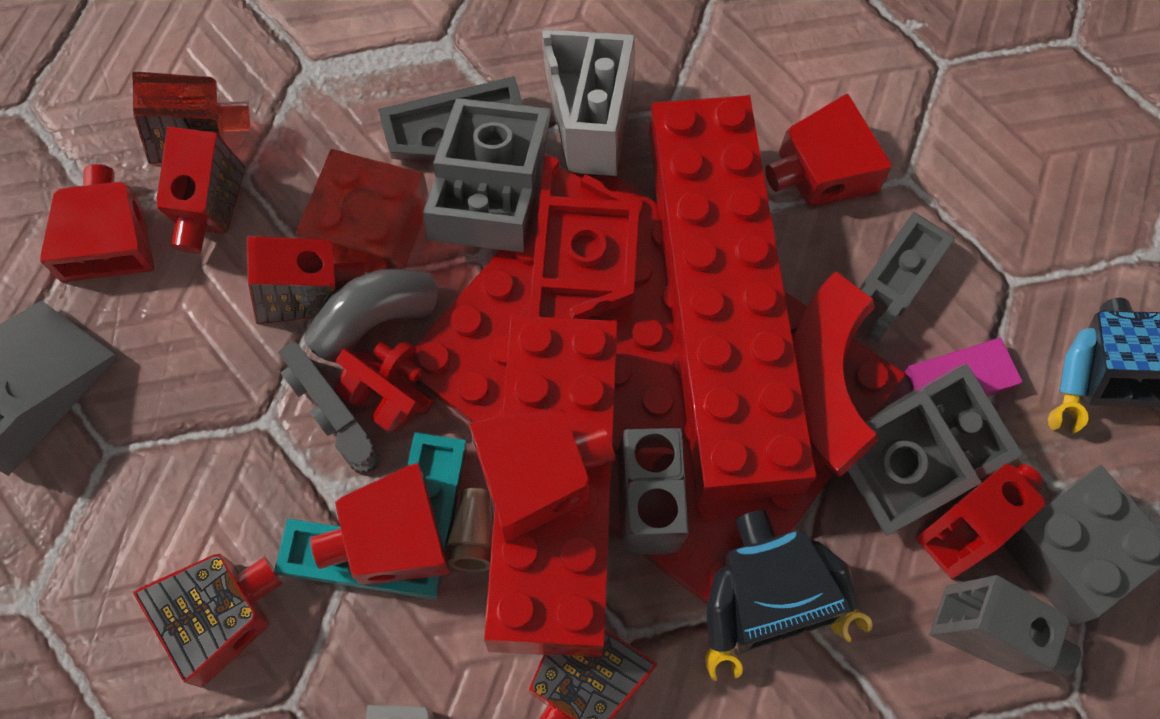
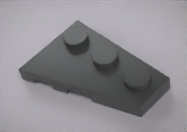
(417, 126)

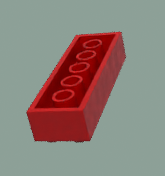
(553, 580)

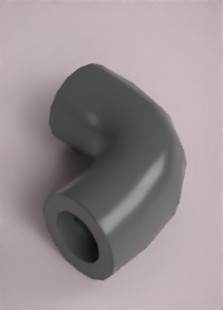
(367, 302)

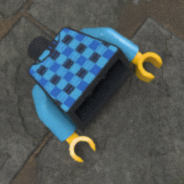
(1111, 363)

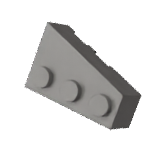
(591, 95)

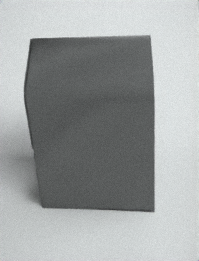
(646, 538)

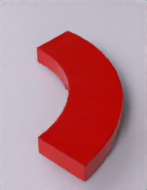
(820, 354)

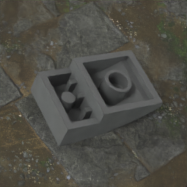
(487, 175)
(931, 449)

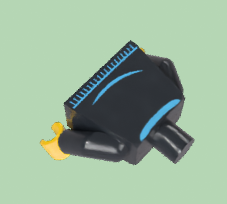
(776, 593)

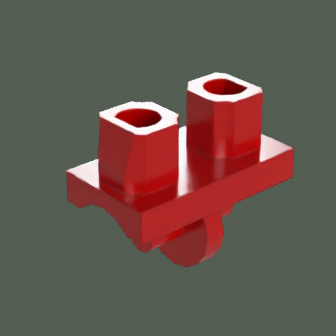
(367, 373)

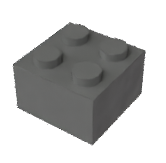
(1087, 547)

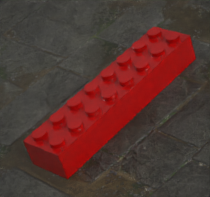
(728, 303)

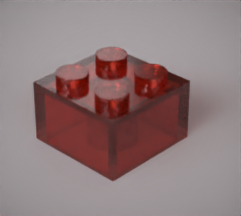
(366, 210)

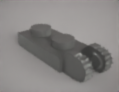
(905, 269)
(331, 412)

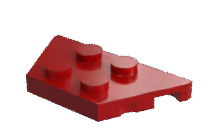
(582, 246)

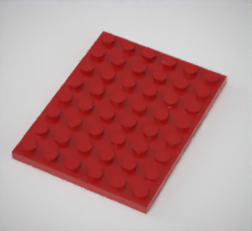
(467, 363)

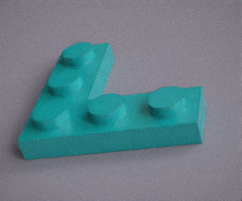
(442, 467)

